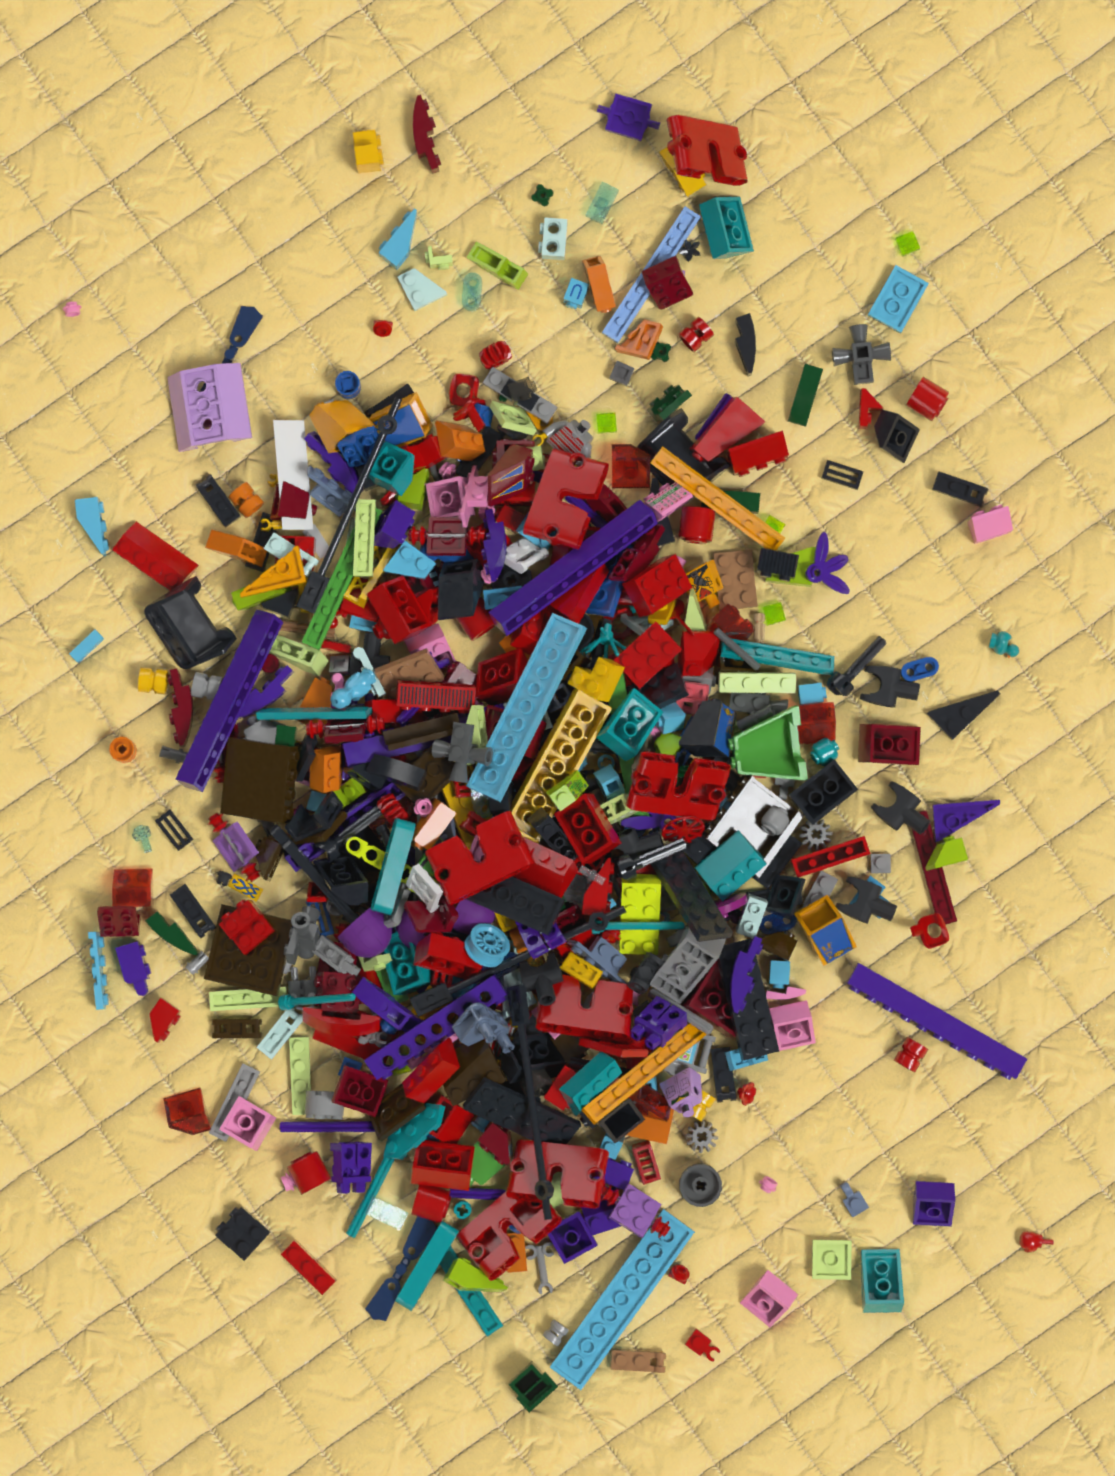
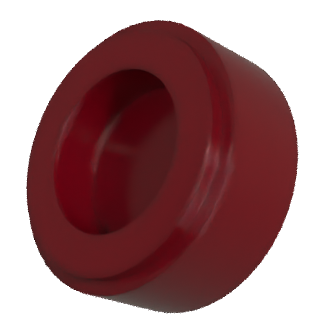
(271, 664)

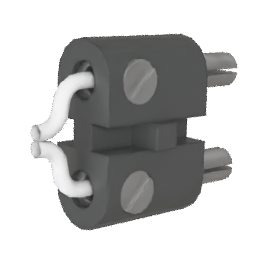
(302, 988)

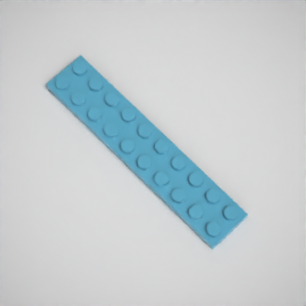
(527, 706)
(620, 1302)

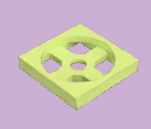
(508, 419)

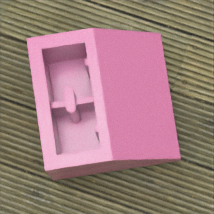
(990, 524)
(434, 641)

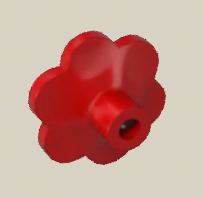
(747, 1093)

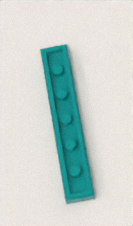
(782, 657)
(313, 713)
(475, 1300)

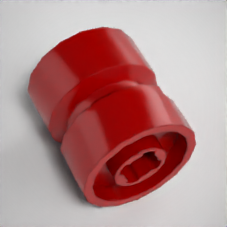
(691, 339)
(911, 1054)

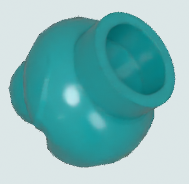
(999, 643)

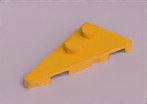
(285, 573)

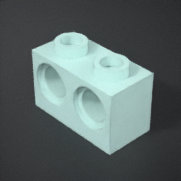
(557, 239)
(751, 916)

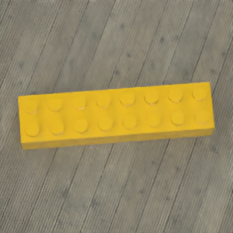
(558, 757)

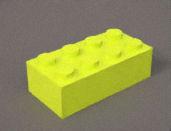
(642, 904)

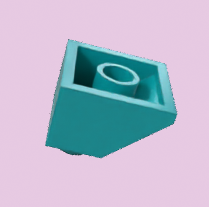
(393, 469)

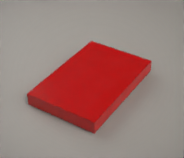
(615, 1048)

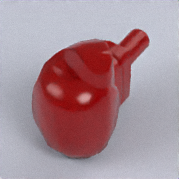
(1031, 1241)

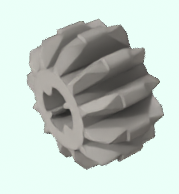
(815, 841)
(702, 1143)

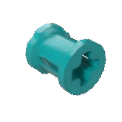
(457, 1212)

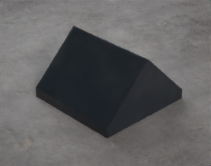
(784, 895)

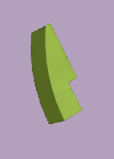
(497, 265)

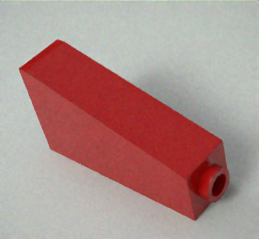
(727, 428)
(575, 601)

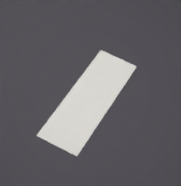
(292, 465)

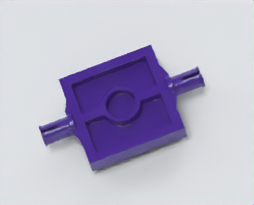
(628, 117)

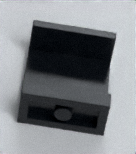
(305, 825)

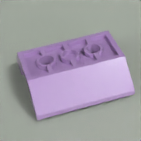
(221, 402)

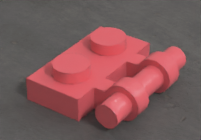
(697, 694)

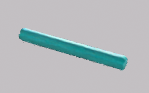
(372, 1191)

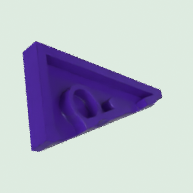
(954, 816)

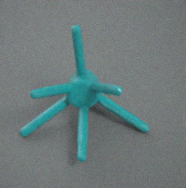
(606, 638)

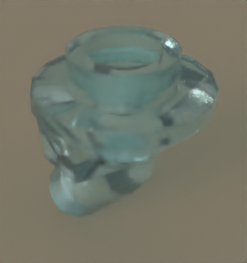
(142, 833)

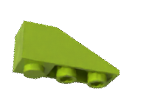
(468, 1278)

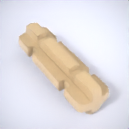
(759, 633)

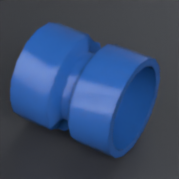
(348, 385)

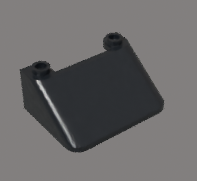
(674, 439)
(186, 627)

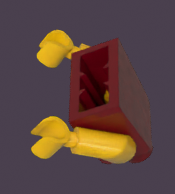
(291, 504)

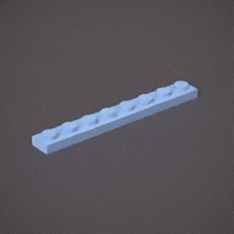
(639, 292)

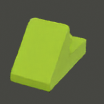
(349, 792)

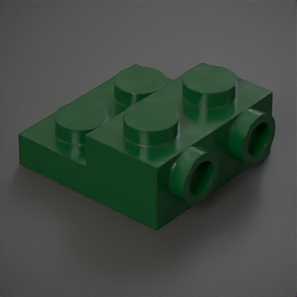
(668, 403)

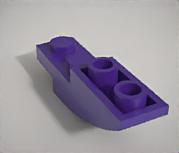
(339, 469)
(494, 546)
(271, 692)
(740, 982)
(385, 1006)

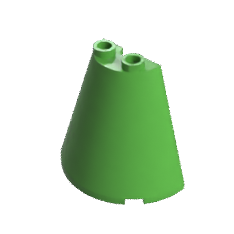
(770, 748)

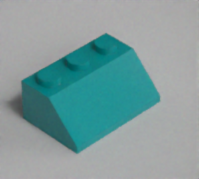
(726, 227)
(730, 865)
(590, 1081)

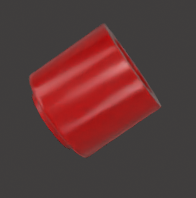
(928, 399)
(696, 525)
(479, 624)
(308, 1171)
(431, 1203)

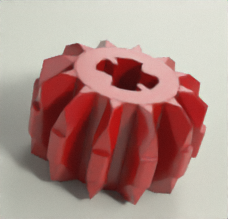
(495, 355)
(391, 808)

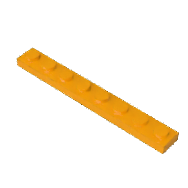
(717, 499)
(642, 1073)

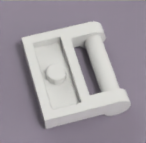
(521, 550)
(424, 887)

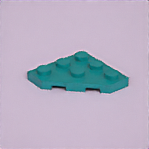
(414, 1132)

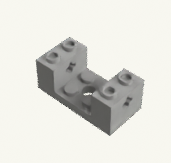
(686, 965)

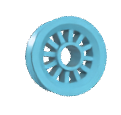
(487, 945)

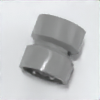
(205, 686)

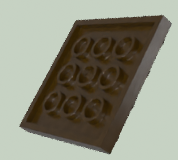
(259, 969)

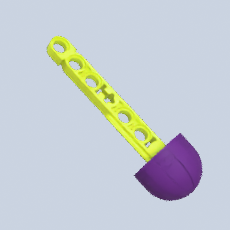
(469, 912)

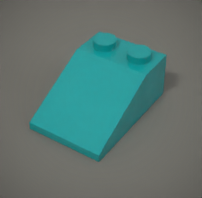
(630, 725)
(402, 974)
(881, 1281)

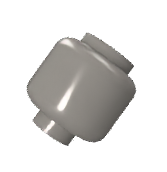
(775, 821)

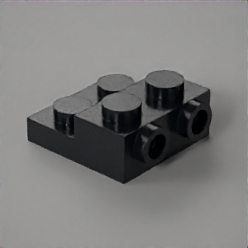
(242, 1232)

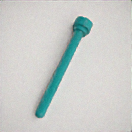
(640, 926)
(287, 1002)

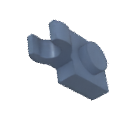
(854, 1202)

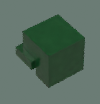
(532, 1386)

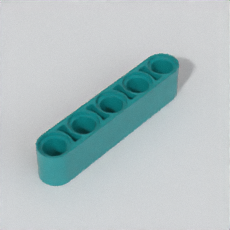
(393, 866)
(427, 1266)

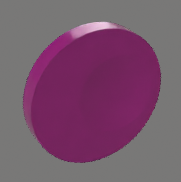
(731, 903)

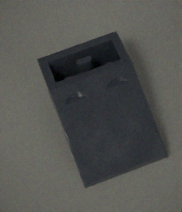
(459, 589)

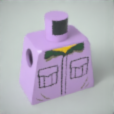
(683, 1091)

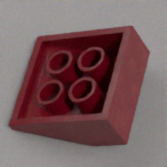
(710, 1002)

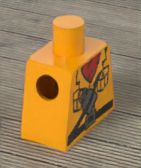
(706, 583)

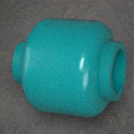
(824, 751)

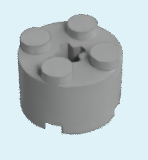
(319, 1106)

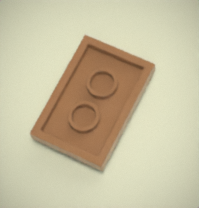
(737, 579)
(414, 667)

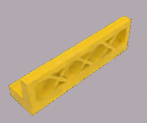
(373, 581)

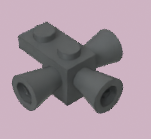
(861, 355)
(749, 702)
(462, 751)
(303, 935)

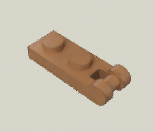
(637, 1361)

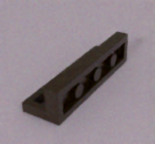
(419, 732)

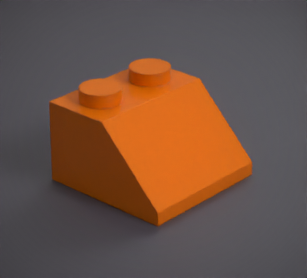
(459, 441)
(326, 769)

